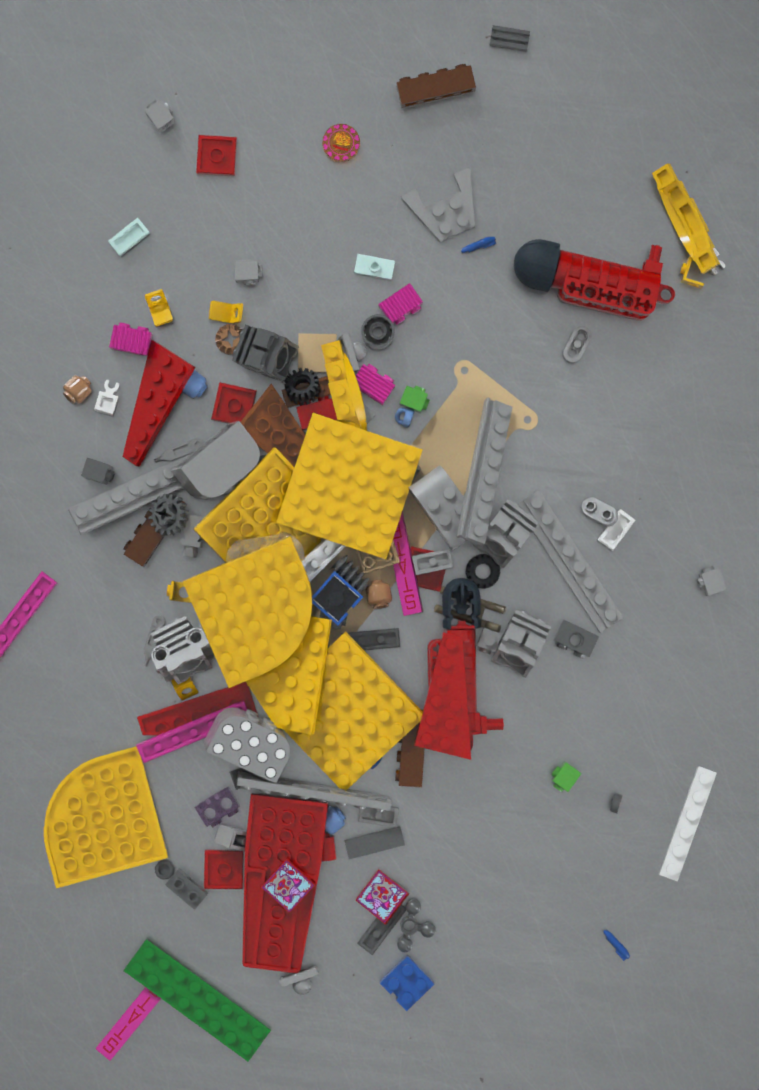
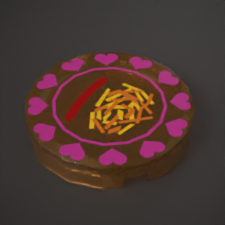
(341, 142)

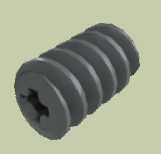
(350, 574)

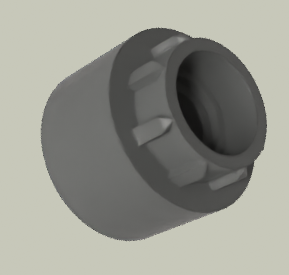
(373, 322)

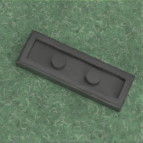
(377, 638)
(374, 842)
(378, 931)

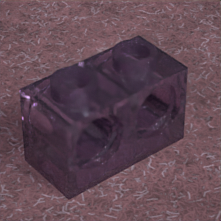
(215, 803)

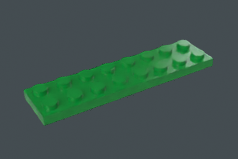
(197, 1000)

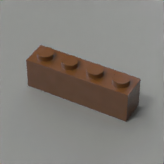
(435, 86)
(145, 541)
(411, 761)

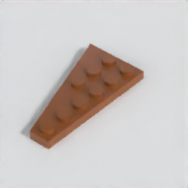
(274, 426)

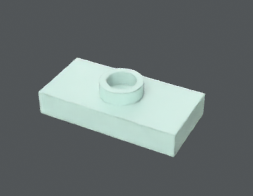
(129, 237)
(374, 267)

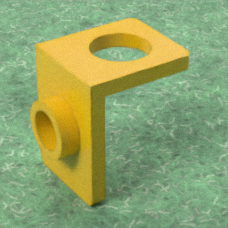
(684, 270)
(159, 309)
(225, 312)
(173, 592)
(186, 684)

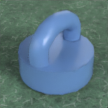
(407, 418)

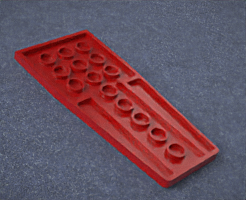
(278, 831)

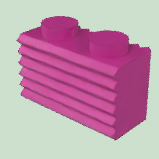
(401, 304)
(130, 340)
(373, 384)

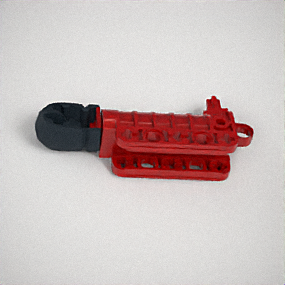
(461, 590)

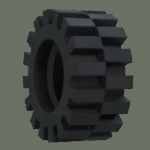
(302, 377)
(494, 571)

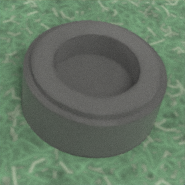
(616, 803)
(164, 869)

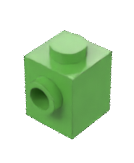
(415, 398)
(565, 777)

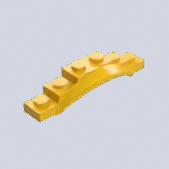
(686, 218)
(344, 386)

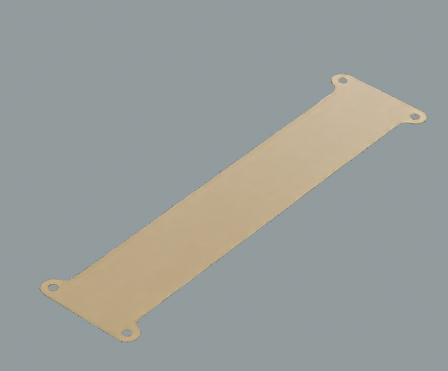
(446, 442)

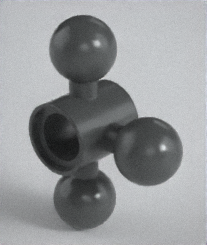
(427, 929)

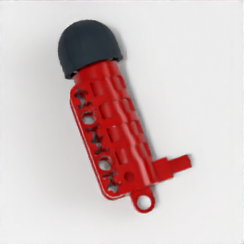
(543, 265)

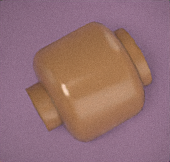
(77, 389)
(378, 594)

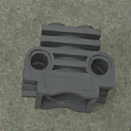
(265, 352)

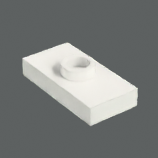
(613, 534)

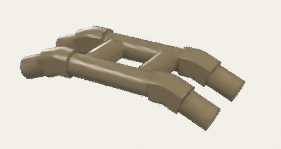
(484, 604)

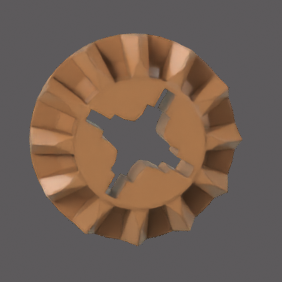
(222, 333)

